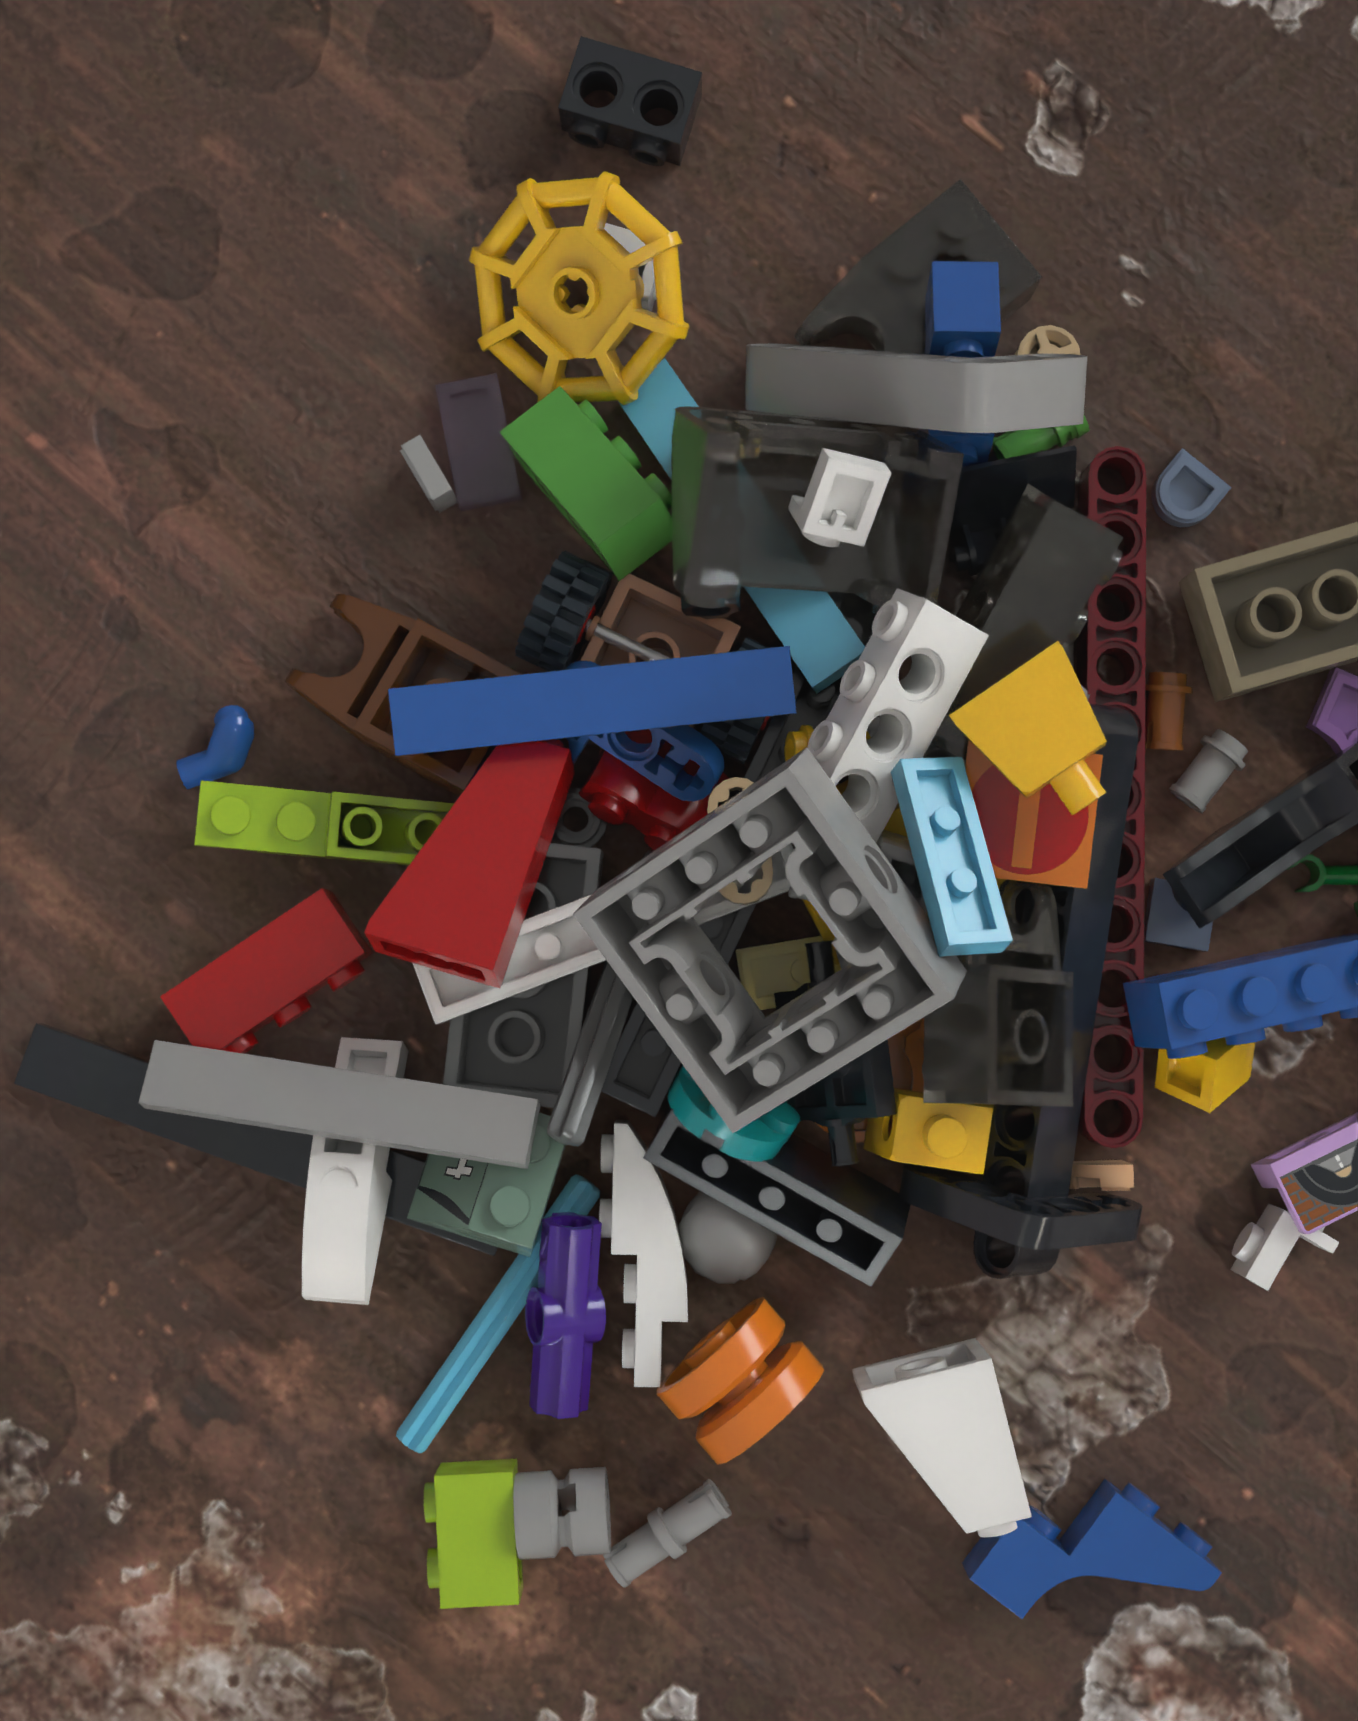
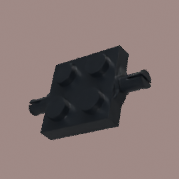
(853, 1091)

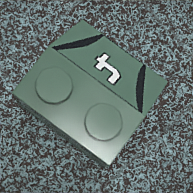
(488, 1199)

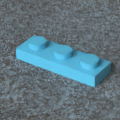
(951, 856)

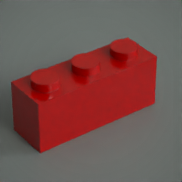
(269, 975)

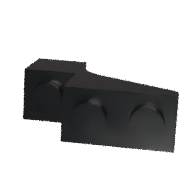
(1267, 839)

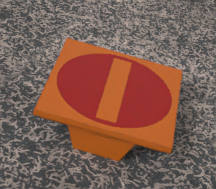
(1034, 835)

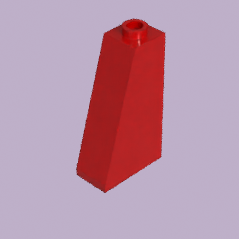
(478, 870)

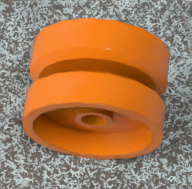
(740, 1381)

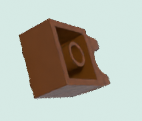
(398, 655)

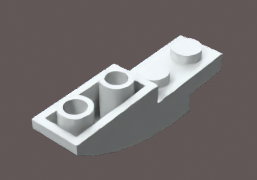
(348, 1194)
(644, 1225)

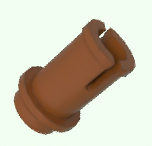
(1165, 710)

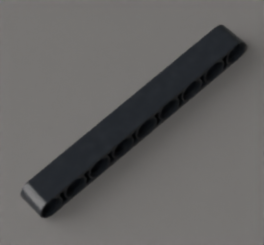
(1036, 1145)

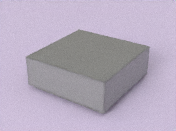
(428, 474)

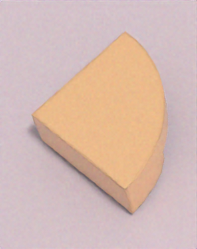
(1106, 1174)

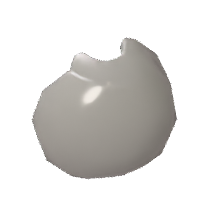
(723, 1241)

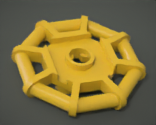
(612, 284)

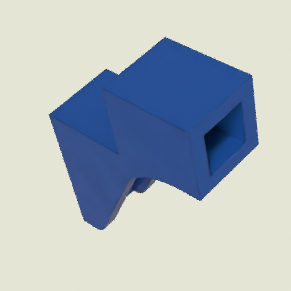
(963, 322)
(1108, 1539)

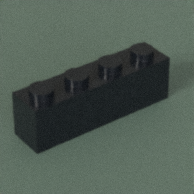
(795, 1194)

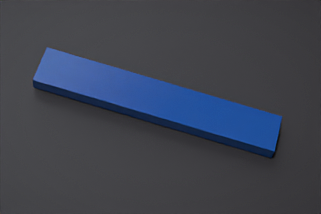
(592, 701)

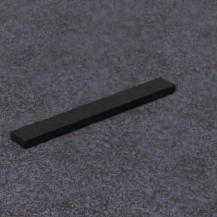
(111, 1086)

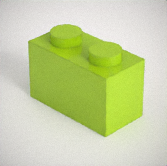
(475, 1534)

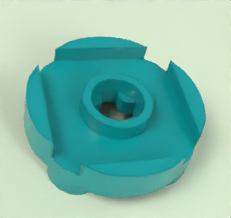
(753, 1142)

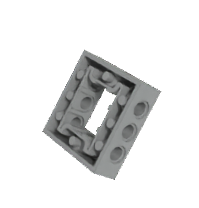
(696, 1001)

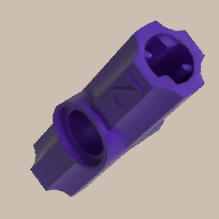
(565, 1314)

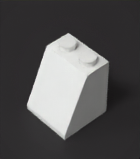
(953, 1430)

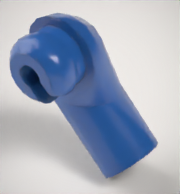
(226, 749)

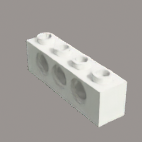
(908, 709)

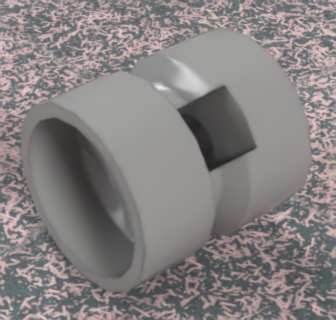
(539, 1518)

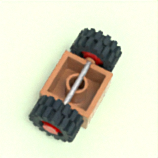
(635, 627)

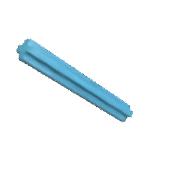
(486, 1330)

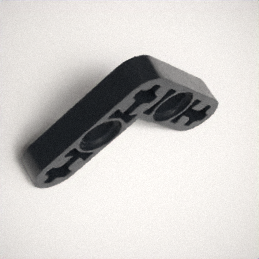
(1020, 1220)

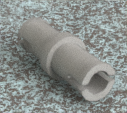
(667, 1533)

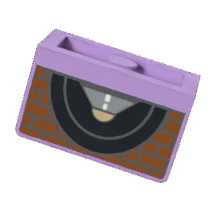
(1316, 1175)

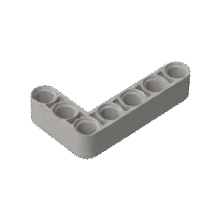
(917, 388)

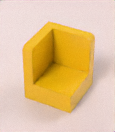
(1207, 1077)

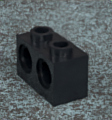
(638, 86)

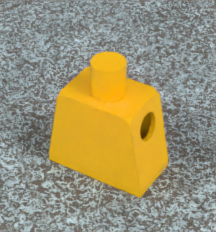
(1038, 729)
(932, 1133)

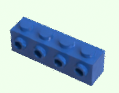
(1245, 996)

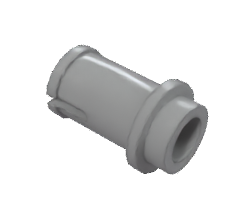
(1209, 770)

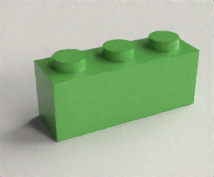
(592, 480)

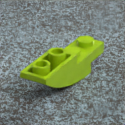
(315, 823)

